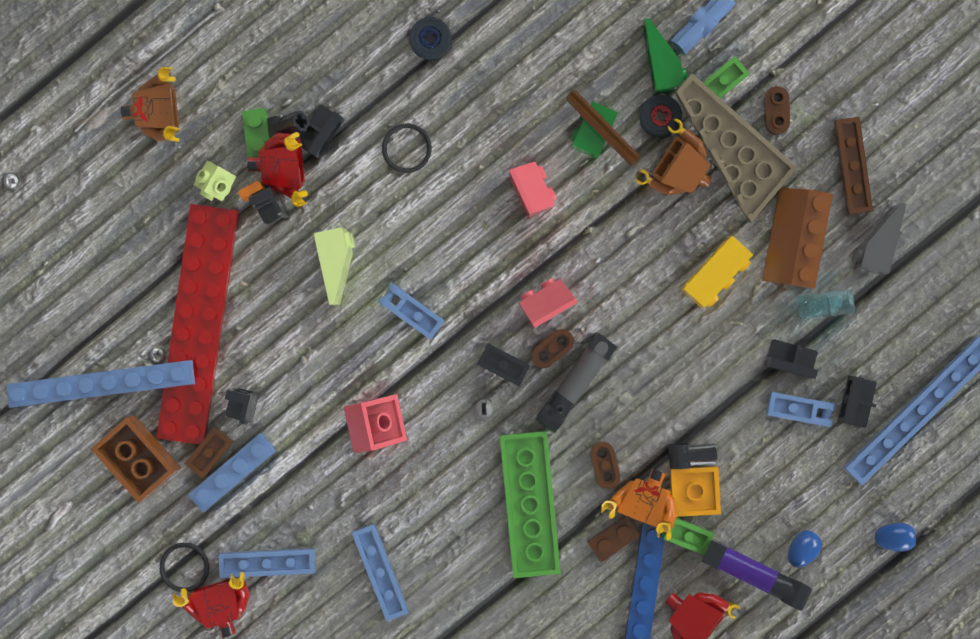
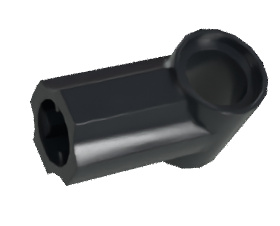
(289, 123)
(686, 455)

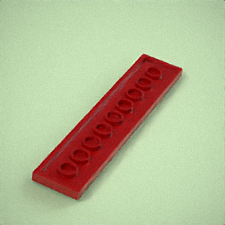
(198, 321)

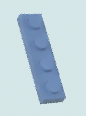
(232, 472)
(267, 562)
(380, 572)

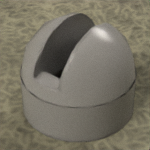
(489, 408)

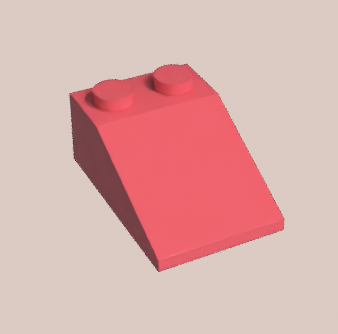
(547, 302)

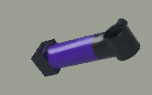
(758, 575)

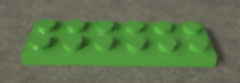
(530, 504)

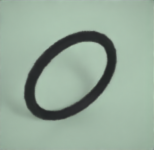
(389, 134)
(187, 545)

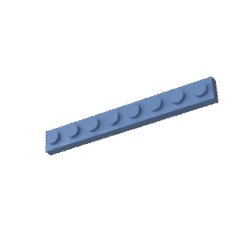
(101, 383)
(915, 413)

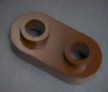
(776, 109)
(552, 348)
(605, 464)

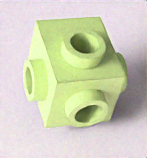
(214, 181)

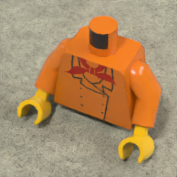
(646, 503)

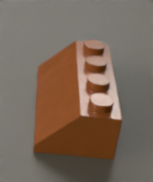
(797, 237)

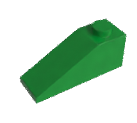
(663, 63)

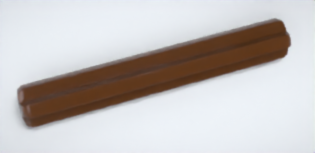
(602, 127)

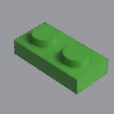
(727, 77)
(255, 130)
(690, 536)

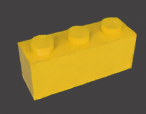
(717, 272)

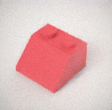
(531, 188)
(375, 423)

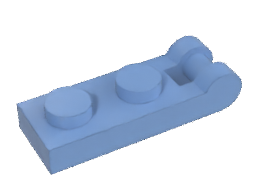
(411, 311)
(799, 409)

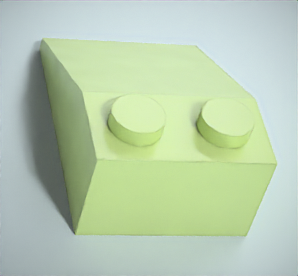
(335, 256)

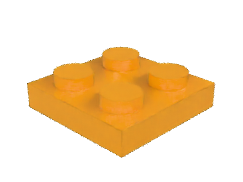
(696, 490)

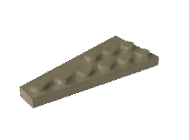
(742, 155)

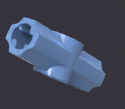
(701, 24)

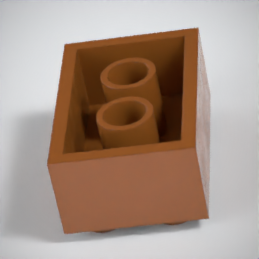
(136, 458)

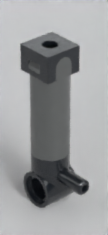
(575, 383)

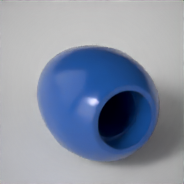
(896, 537)
(804, 548)

